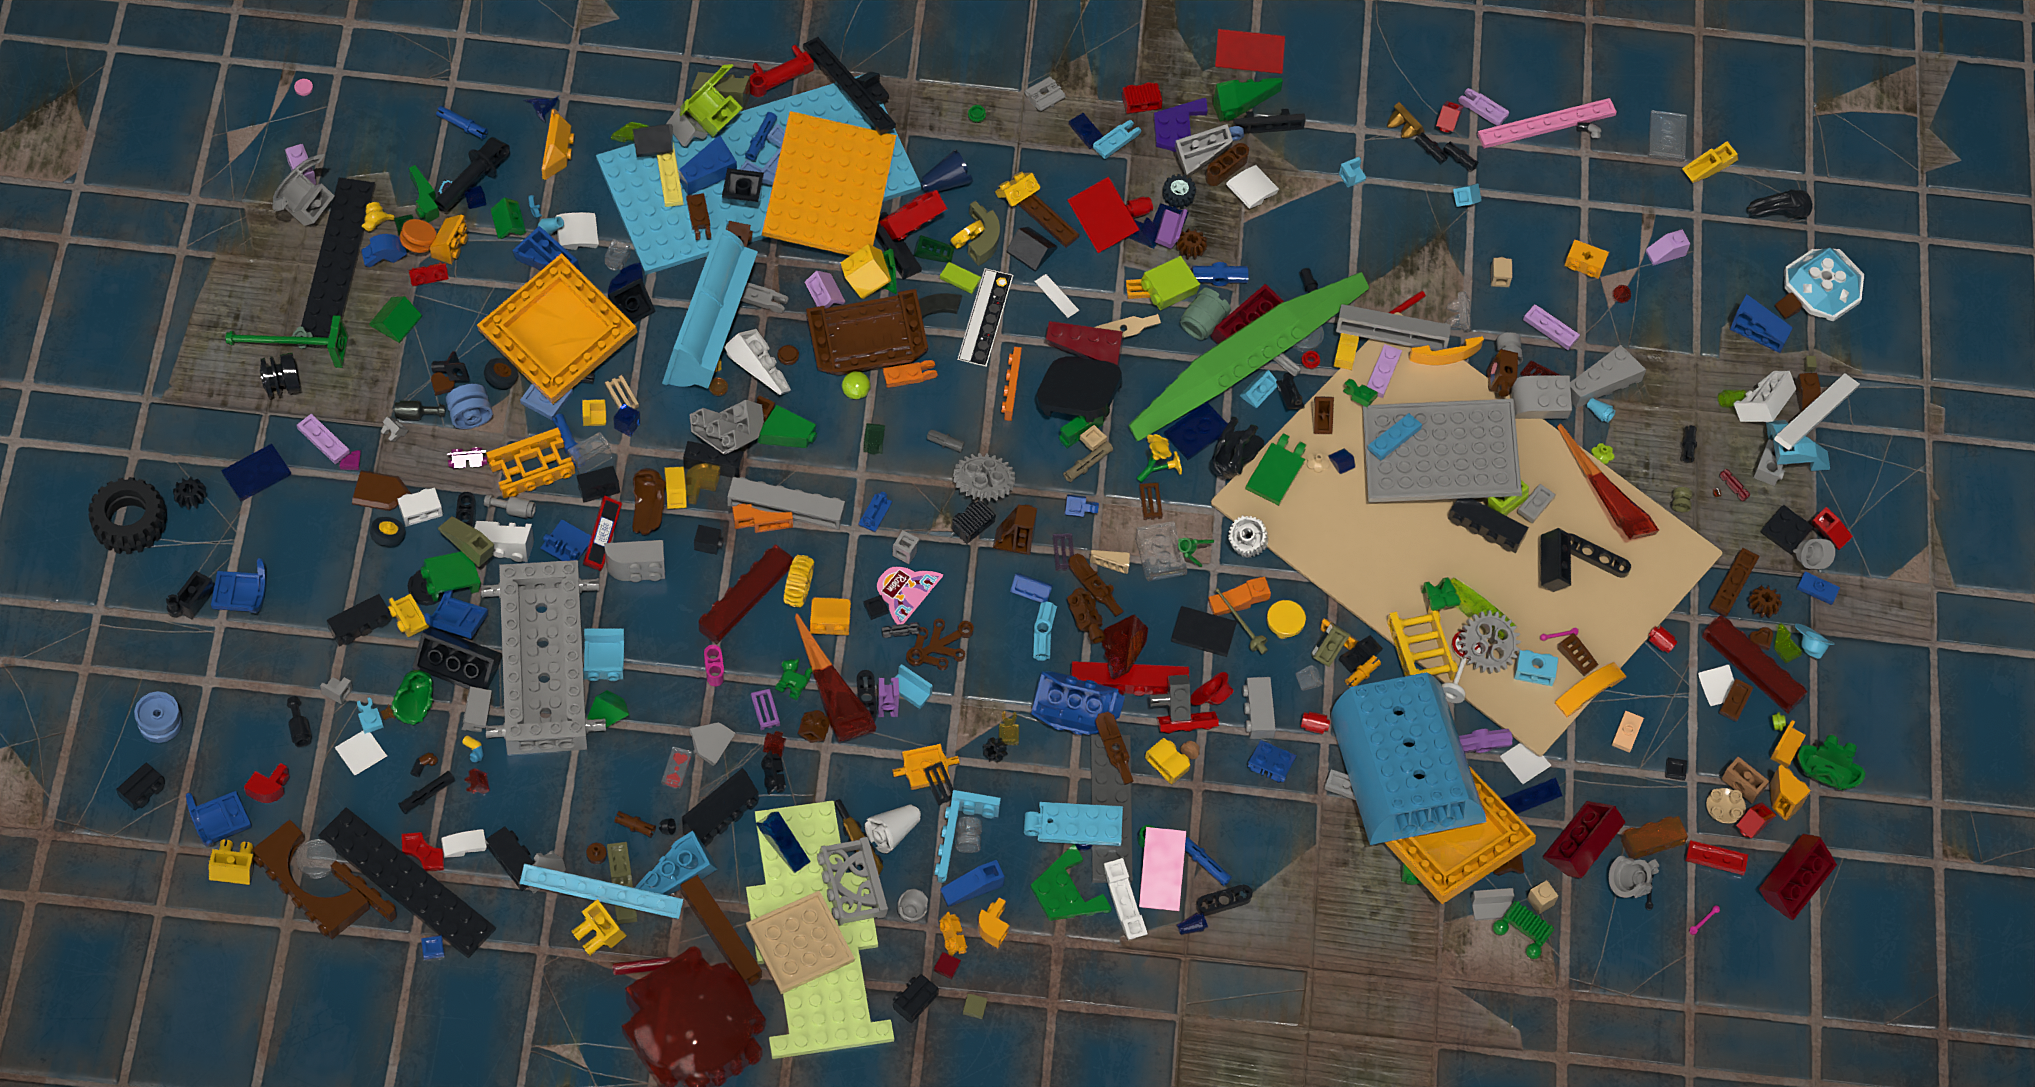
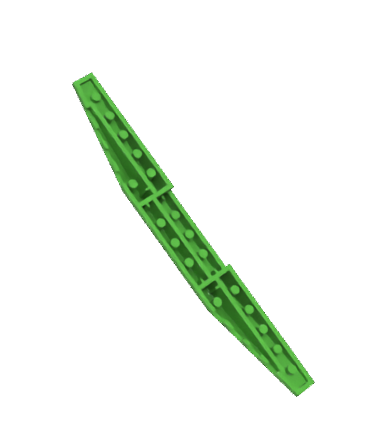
(1246, 352)

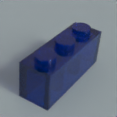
(1533, 796)

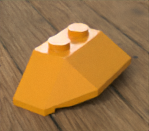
(557, 145)

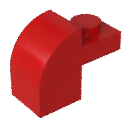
(267, 789)

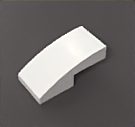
(463, 842)

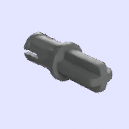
(946, 440)

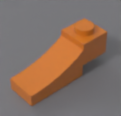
(763, 521)
(1241, 597)

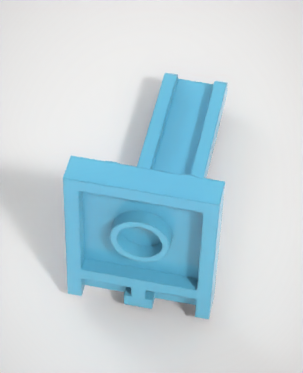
(969, 804)

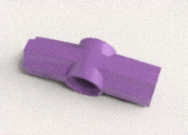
(1485, 740)

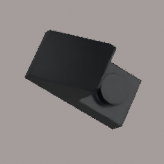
(872, 85)

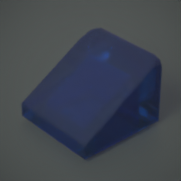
(475, 197)
(1342, 460)

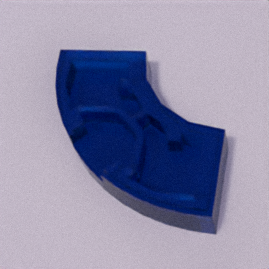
(626, 276)

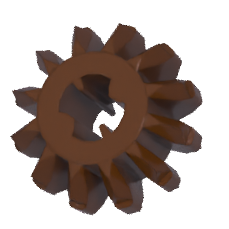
(1191, 243)
(1765, 601)

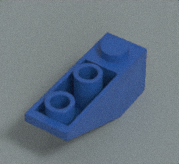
(974, 883)

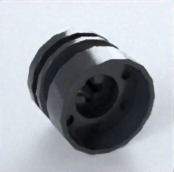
(280, 375)

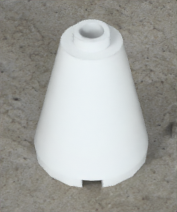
(891, 827)

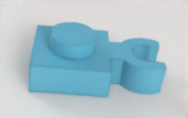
(369, 717)

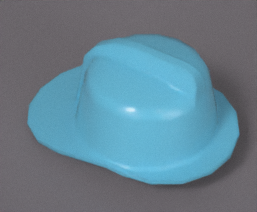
(1813, 642)

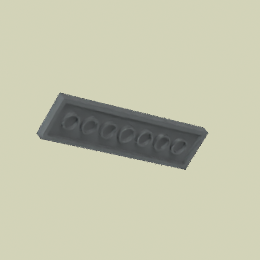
(1109, 790)

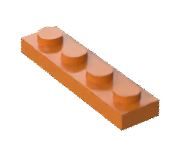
(1012, 376)

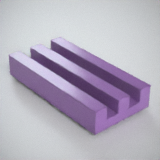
(768, 723)

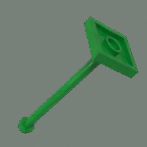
(335, 343)

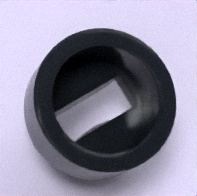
(668, 826)

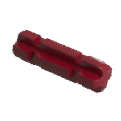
(1735, 484)

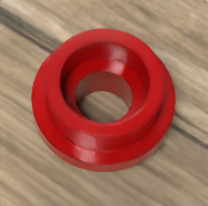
(1313, 356)

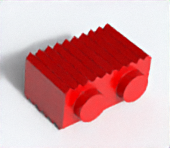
(1142, 97)

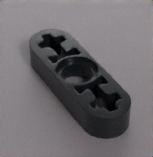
(867, 690)
(1240, 901)

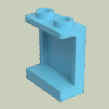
(604, 654)

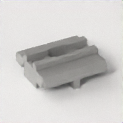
(1052, 95)

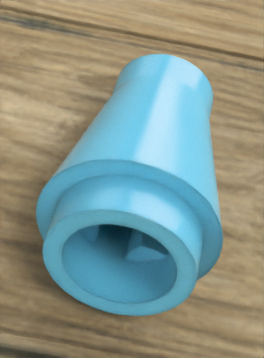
(551, 225)
(1601, 410)

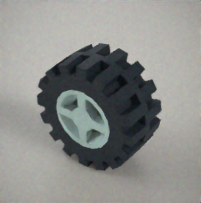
(1185, 188)

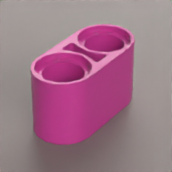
(714, 665)

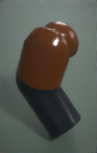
(420, 762)

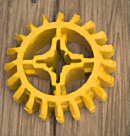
(799, 581)

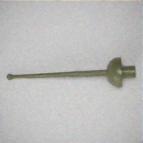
(1257, 642)

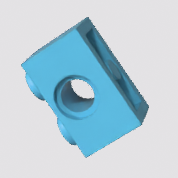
(1527, 672)

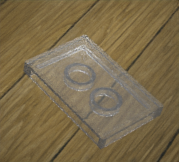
(1667, 136)

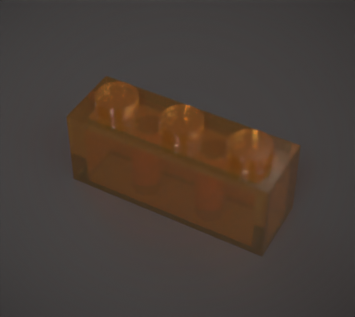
(1654, 837)

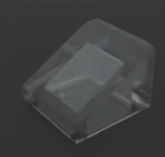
(1309, 678)

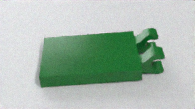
(1277, 471)

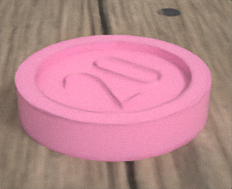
(303, 87)

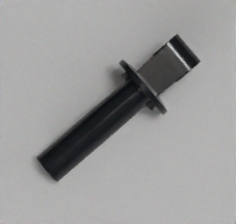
(482, 163)

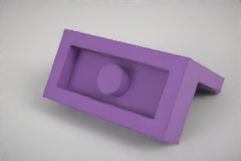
(1170, 228)

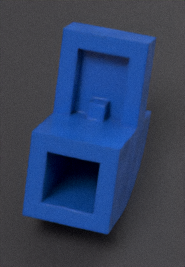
(383, 247)

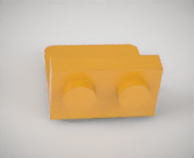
(830, 616)

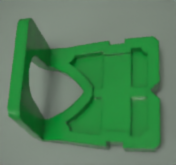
(1441, 595)

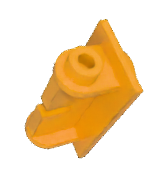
(950, 926)

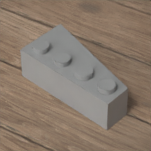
(1609, 374)

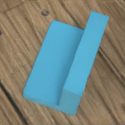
(913, 687)

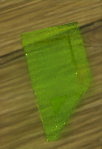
(626, 132)
(1785, 645)

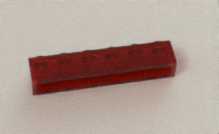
(745, 594)
(1754, 664)

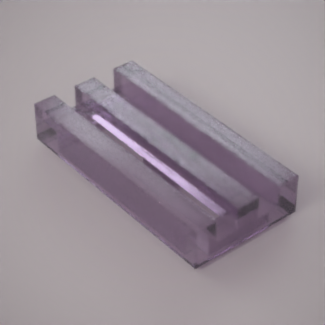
(1064, 566)

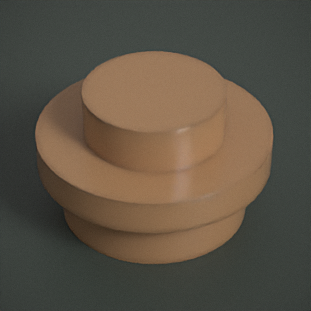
(1190, 749)

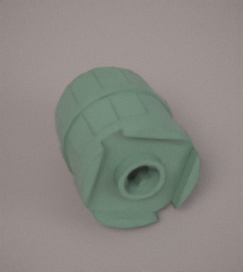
(1204, 314)

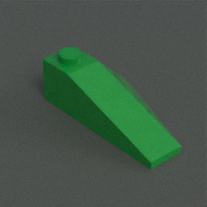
(1236, 97)

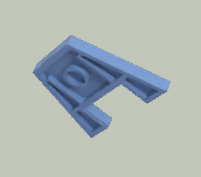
(775, 136)

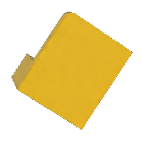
(594, 412)

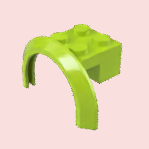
(710, 107)

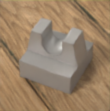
(396, 428)

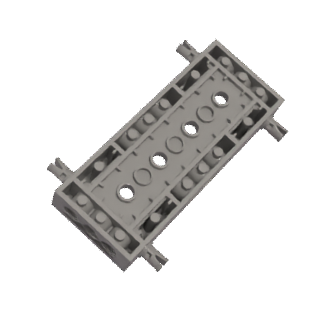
(521, 592)

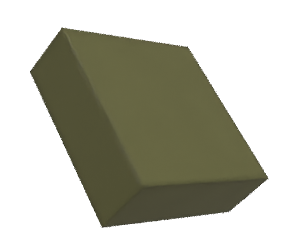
(975, 1006)

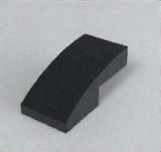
(1360, 653)

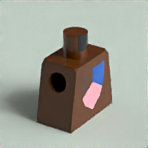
(1503, 372)

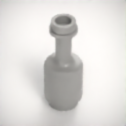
(514, 506)

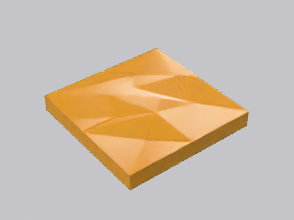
(557, 328)
(1463, 855)

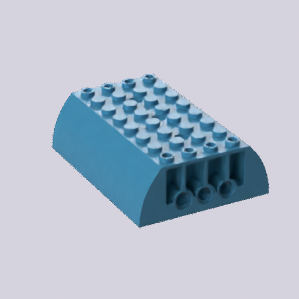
(1371, 732)

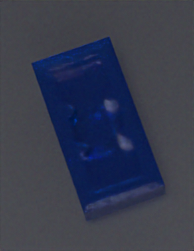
(1085, 130)

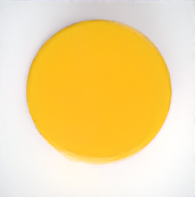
(970, 232)
(1286, 618)

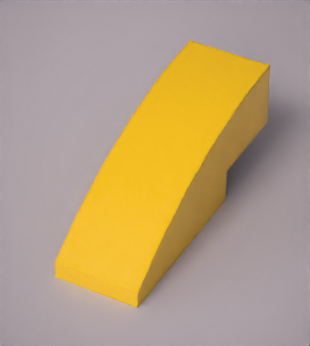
(1711, 162)
(1346, 351)

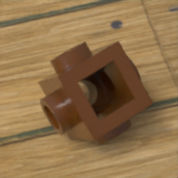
(814, 726)

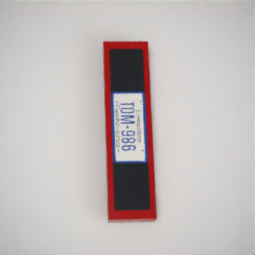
(602, 532)

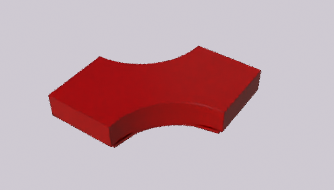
(430, 857)

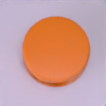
(417, 235)

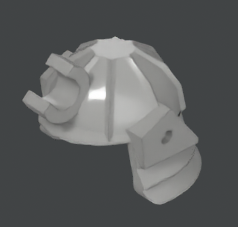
(1632, 876)

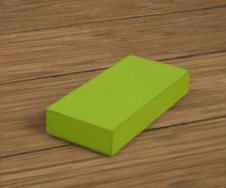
(960, 277)

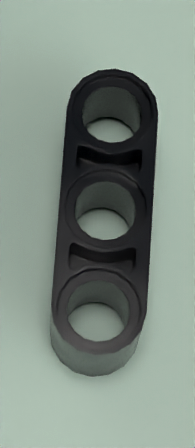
(466, 511)

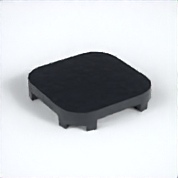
(1079, 387)

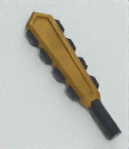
(853, 830)

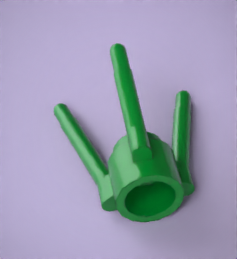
(1189, 546)

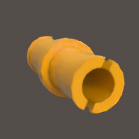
(1363, 672)

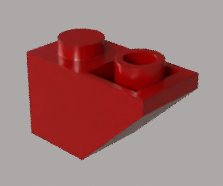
(1832, 528)

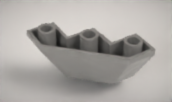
(729, 428)

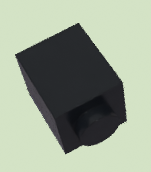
(708, 539)

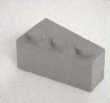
(1202, 148)

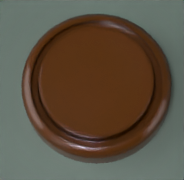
(788, 355)

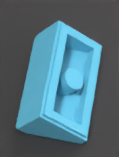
(1259, 388)

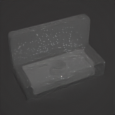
(590, 453)

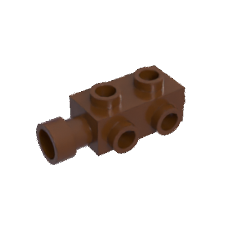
(1086, 614)

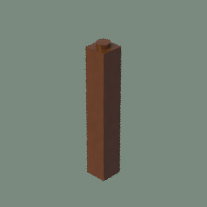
(721, 930)

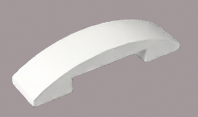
(1124, 900)

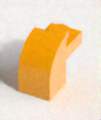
(990, 926)

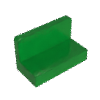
(507, 218)

